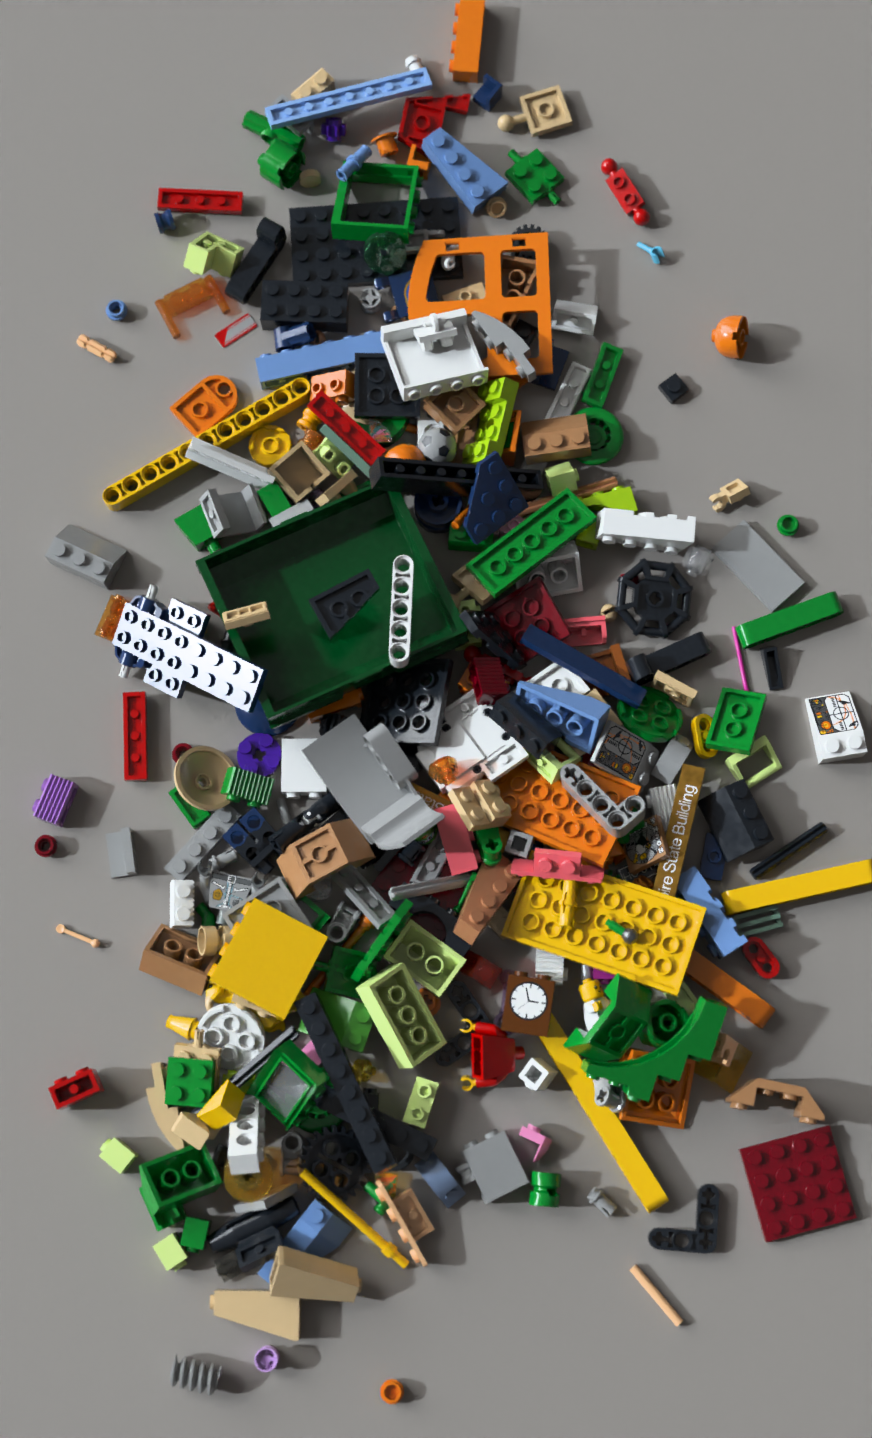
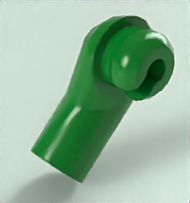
(208, 917)

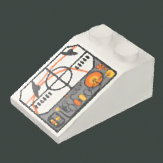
(835, 727)

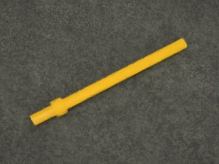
(387, 1248)

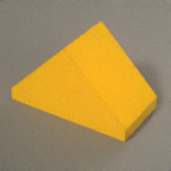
(223, 1106)

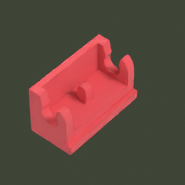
(586, 631)

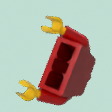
(491, 1055)

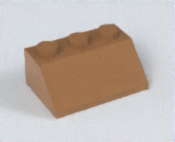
(556, 439)
(176, 959)

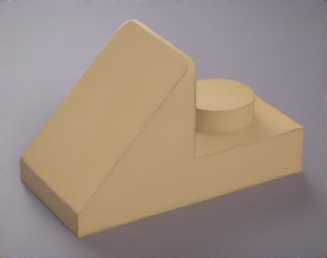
(193, 1129)

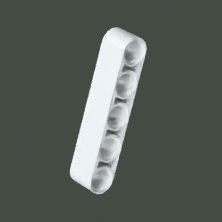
(401, 600)

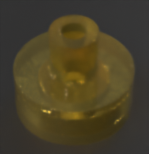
(364, 1069)

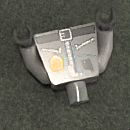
(226, 890)

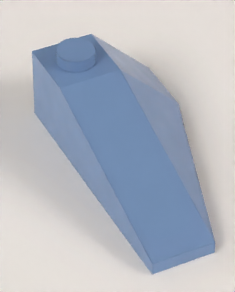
(314, 1233)

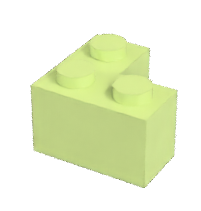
(213, 253)

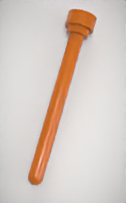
(365, 924)

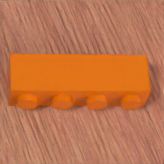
(468, 40)

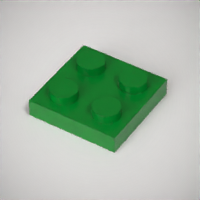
(189, 1081)

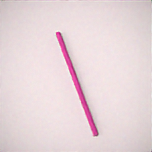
(740, 660)

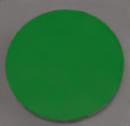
(655, 718)

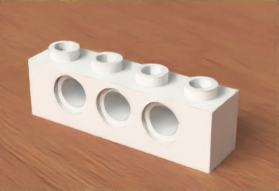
(247, 1137)

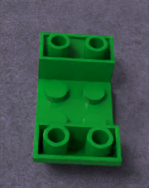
(617, 1025)

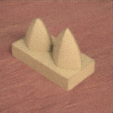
(344, 485)

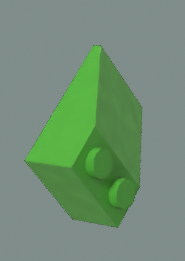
(348, 1017)

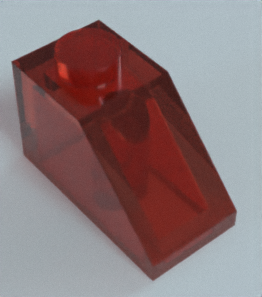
(480, 970)

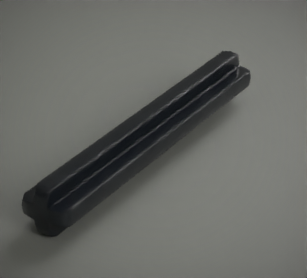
(788, 850)

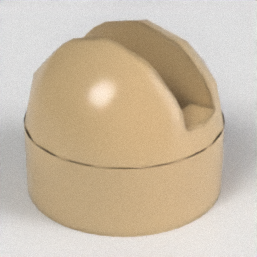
(610, 617)

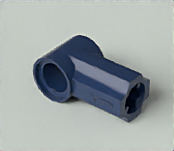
(291, 337)

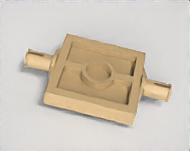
(200, 1051)

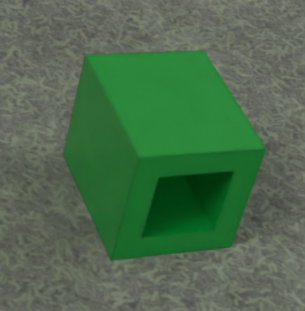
(195, 1234)

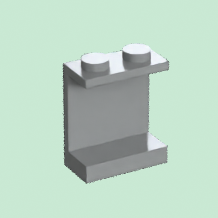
(233, 512)
(494, 1165)

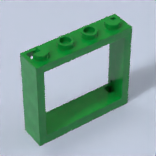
(382, 174)

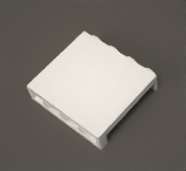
(436, 370)

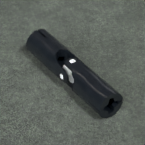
(311, 818)

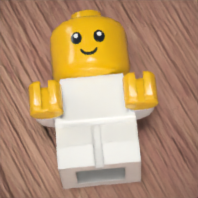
(594, 1002)

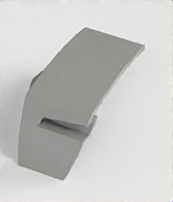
(372, 783)

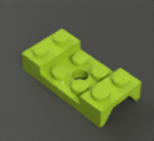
(494, 419)

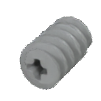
(195, 1375)

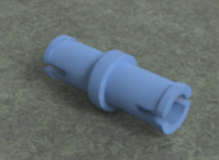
(353, 163)

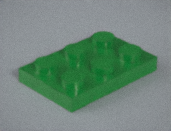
(736, 721)

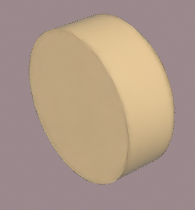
(310, 178)

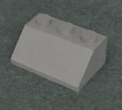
(86, 556)

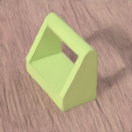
(759, 744)
(549, 766)

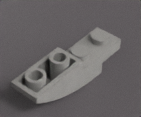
(501, 337)

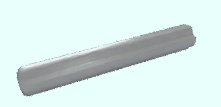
(429, 886)

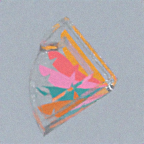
(379, 431)

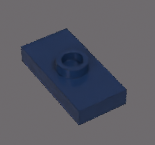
(712, 860)

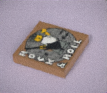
(646, 846)

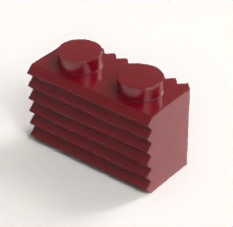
(488, 680)

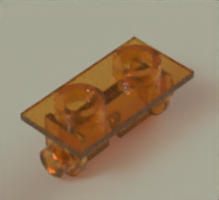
(111, 617)

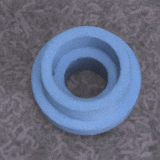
(116, 304)

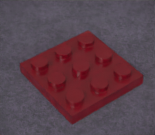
(529, 606)

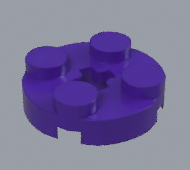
(264, 743)

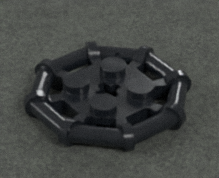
(644, 607)

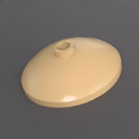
(208, 767)

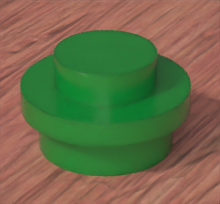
(787, 525)

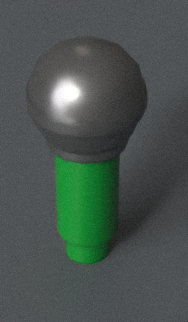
(629, 935)

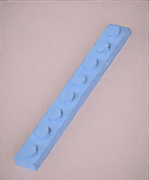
(348, 98)

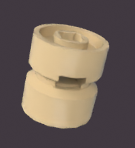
(212, 940)

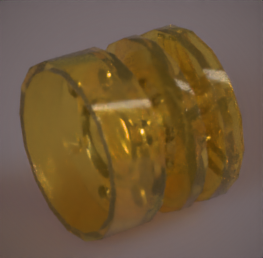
(249, 1190)

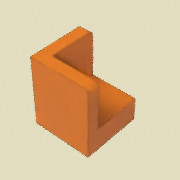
(419, 160)

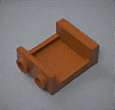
(613, 660)

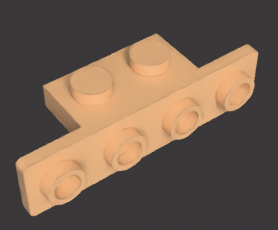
(410, 1217)

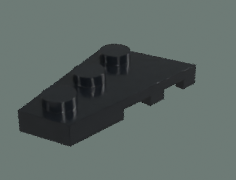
(342, 602)

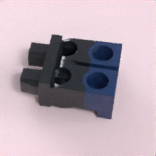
(254, 850)

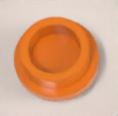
(392, 1391)

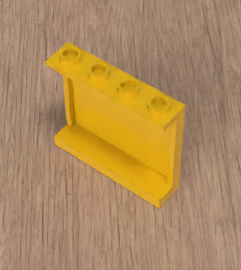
(267, 958)

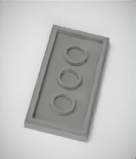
(757, 566)

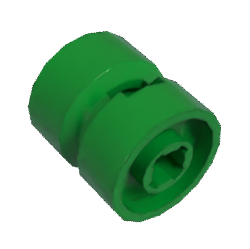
(545, 1189)

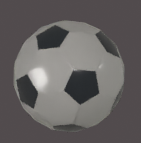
(438, 445)

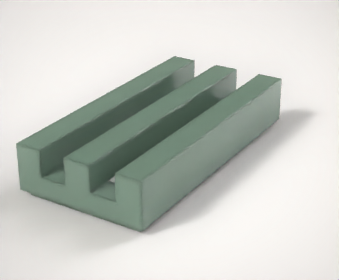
(776, 916)

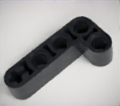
(269, 243)
(668, 659)

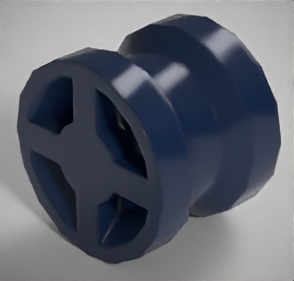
(165, 221)

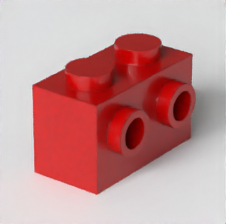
(75, 1089)

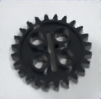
(344, 1143)

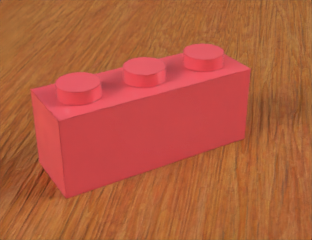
(457, 841)

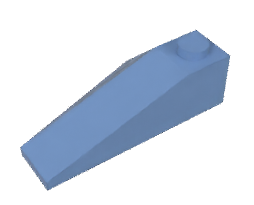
(573, 714)

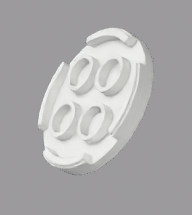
(234, 1031)

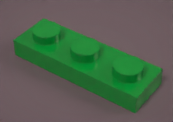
(602, 375)

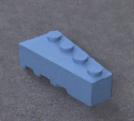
(463, 171)
(716, 928)

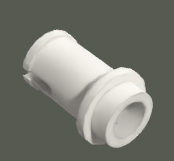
(413, 63)

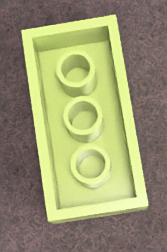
(401, 1015)

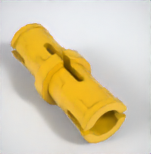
(567, 904)

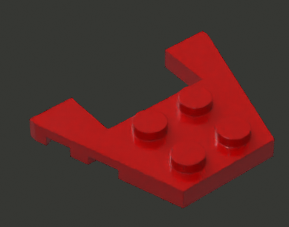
(425, 115)

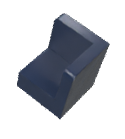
(489, 93)

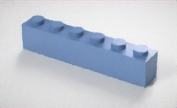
(315, 359)

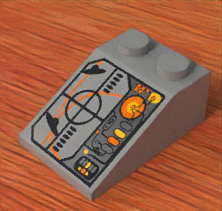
(624, 755)

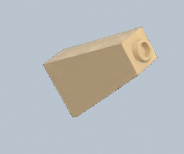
(312, 1277)
(259, 1310)

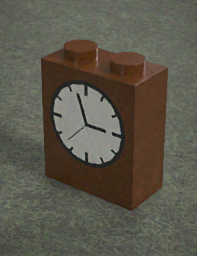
(528, 1004)

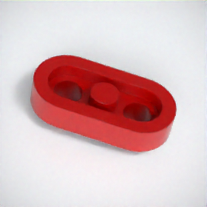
(762, 956)

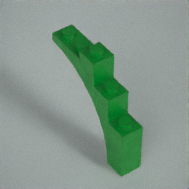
(668, 1061)

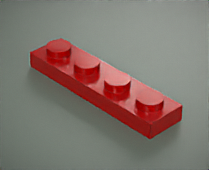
(200, 201)
(346, 428)
(135, 736)

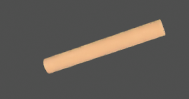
(656, 1295)

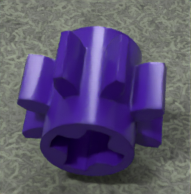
(333, 129)

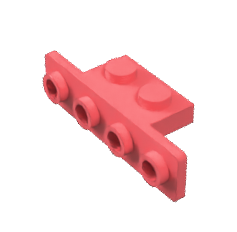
(557, 865)

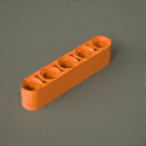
(729, 990)

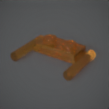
(187, 298)

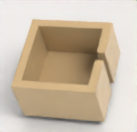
(298, 472)

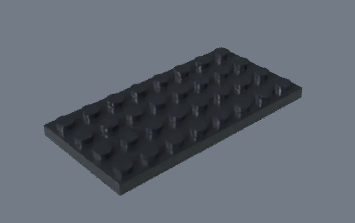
(327, 259)

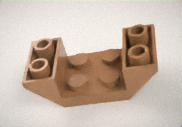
(322, 855)
(805, 1106)

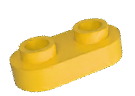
(700, 735)

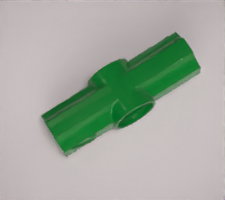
(259, 125)

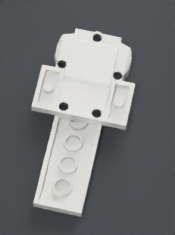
(481, 743)

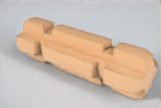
(96, 348)

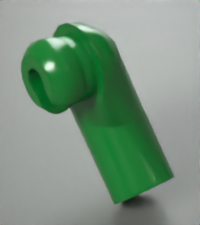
(381, 1207)

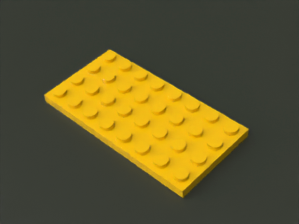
(664, 927)

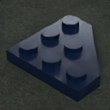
(492, 499)

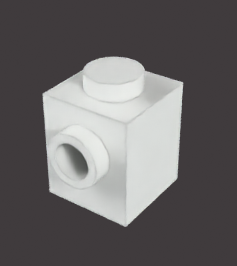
(537, 1074)

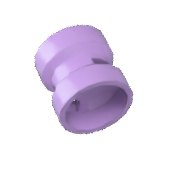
(264, 1361)

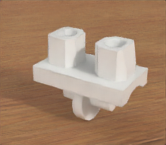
(435, 329)

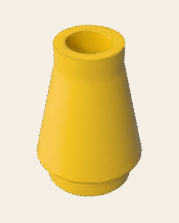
(183, 1025)

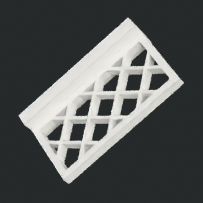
(228, 463)

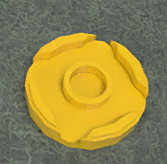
(269, 445)

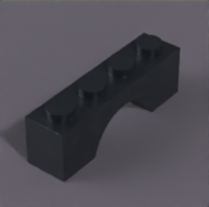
(448, 917)

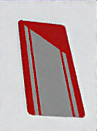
(235, 330)

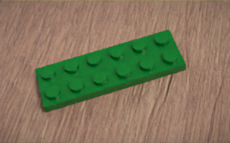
(531, 542)

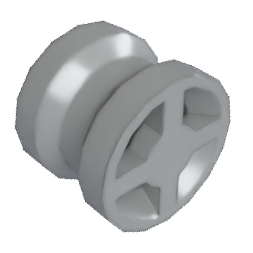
(368, 296)
(466, 1173)

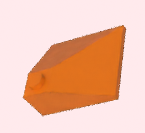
(667, 1101)

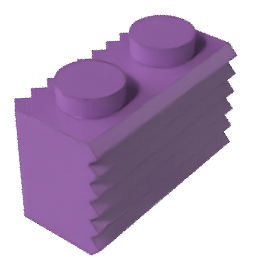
(55, 800)

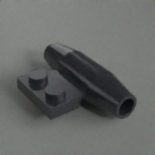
(254, 1234)

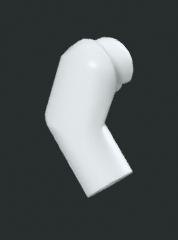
(448, 262)

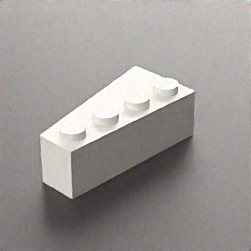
(645, 530)

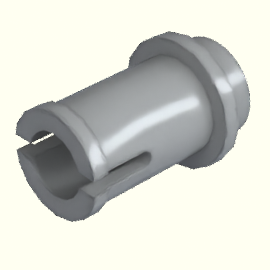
(223, 860)
(601, 1201)

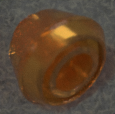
(444, 770)

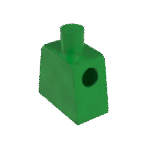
(197, 531)

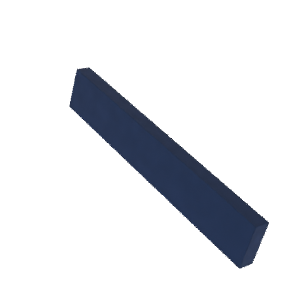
(583, 666)

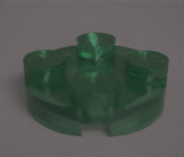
(388, 263)

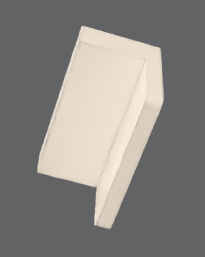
(574, 317)

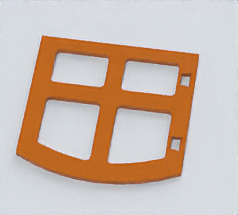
(493, 303)

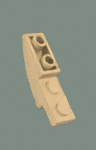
(164, 1113)

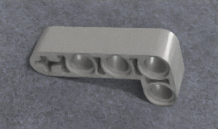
(598, 798)

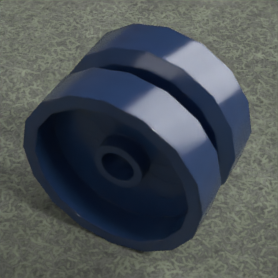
(436, 518)

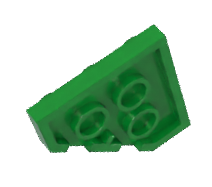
(383, 941)

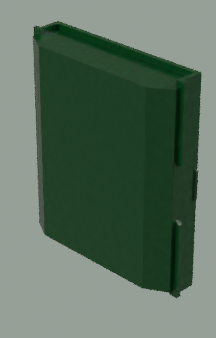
(309, 557)

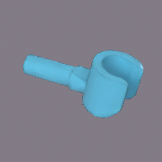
(655, 251)

